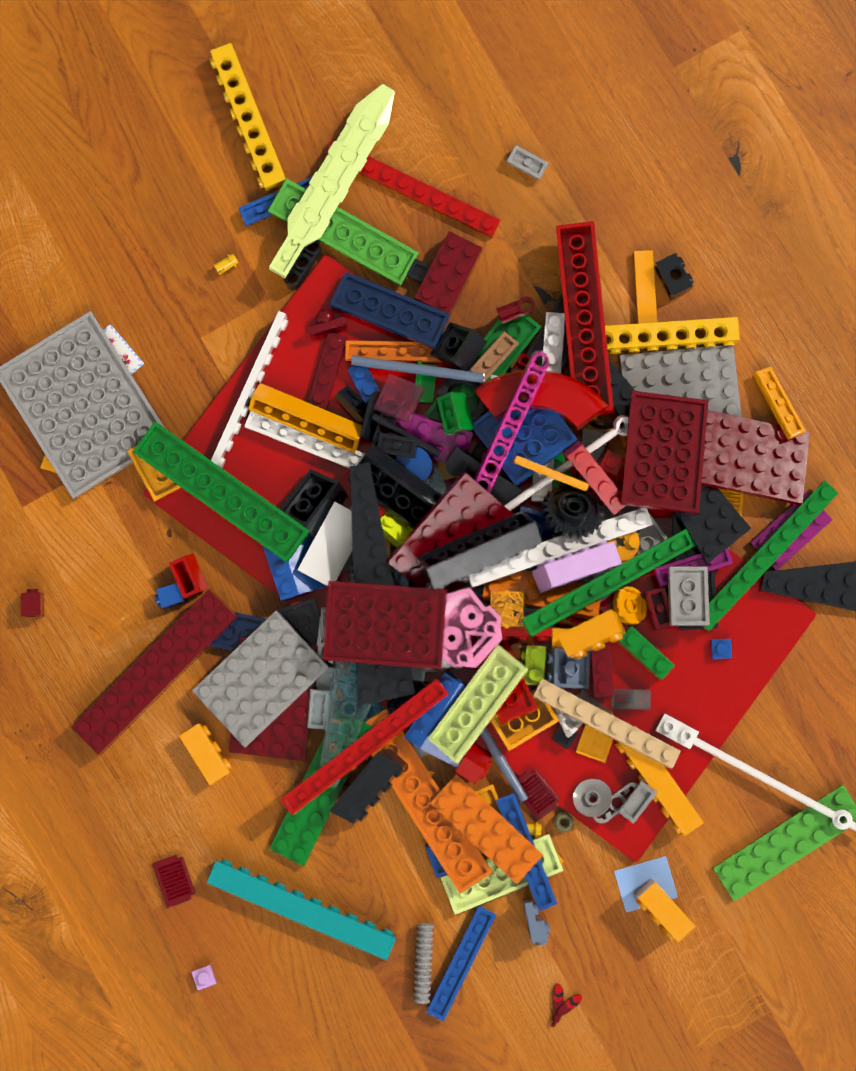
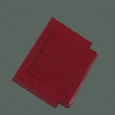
(540, 795)
(174, 880)

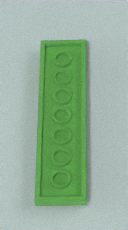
(353, 237)
(783, 845)

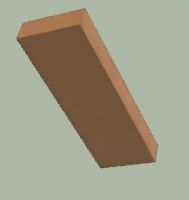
(495, 356)

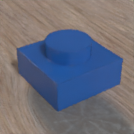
(721, 649)

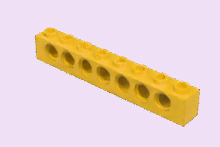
(226, 56)
(728, 326)

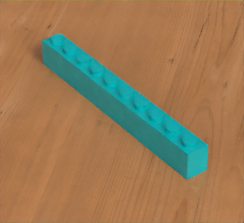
(301, 909)

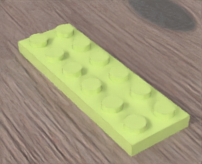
(477, 704)
(498, 882)

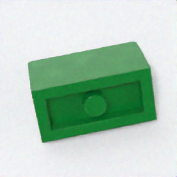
(428, 383)
(455, 413)

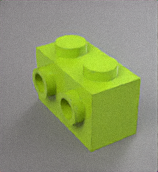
(535, 663)

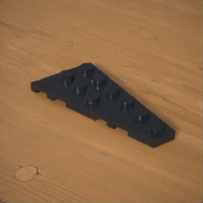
(823, 584)

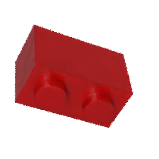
(188, 575)
(474, 763)

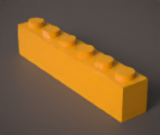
(306, 418)
(668, 794)

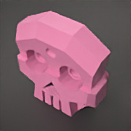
(486, 624)

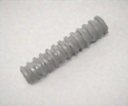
(423, 963)

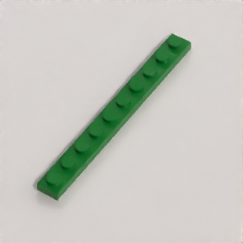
(769, 552)
(607, 582)

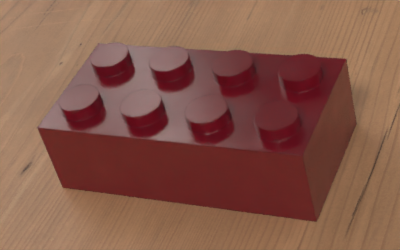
(449, 273)

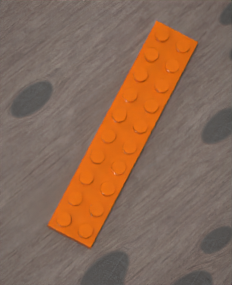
(416, 791)

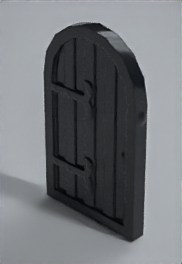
(369, 426)

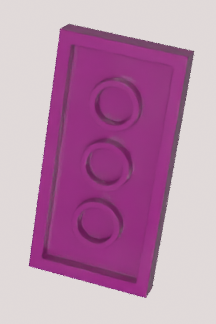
(433, 433)
(812, 530)

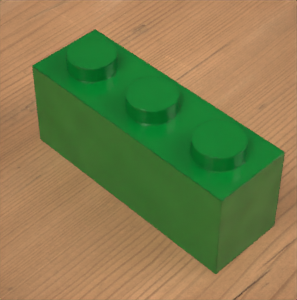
(646, 653)

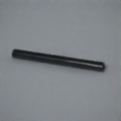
(401, 432)

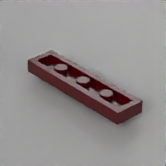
(327, 370)

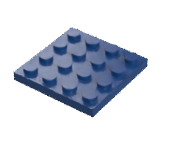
(539, 440)

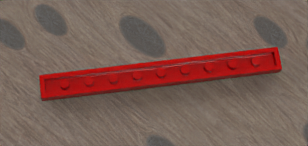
(428, 196)
(364, 746)

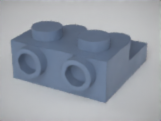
(567, 671)
(537, 926)

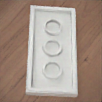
(330, 547)

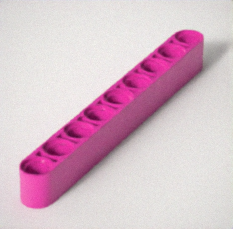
(514, 424)

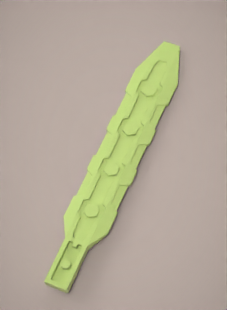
(334, 177)

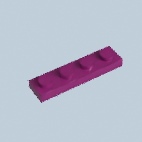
(695, 561)

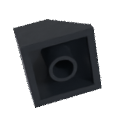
(459, 347)

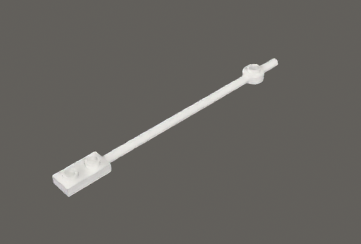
(567, 465)
(688, 736)

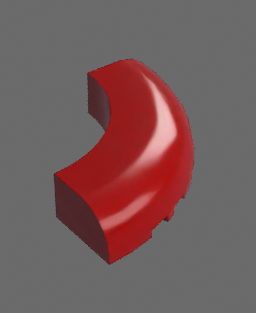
(555, 393)

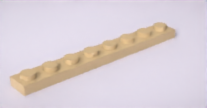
(606, 723)

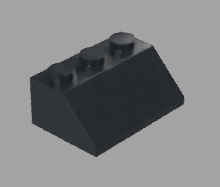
(313, 500)

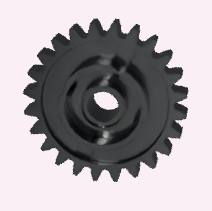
(572, 511)

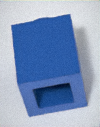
(169, 596)

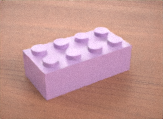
(576, 566)

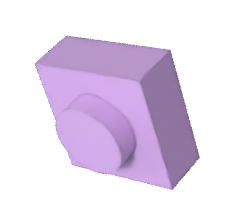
(204, 977)

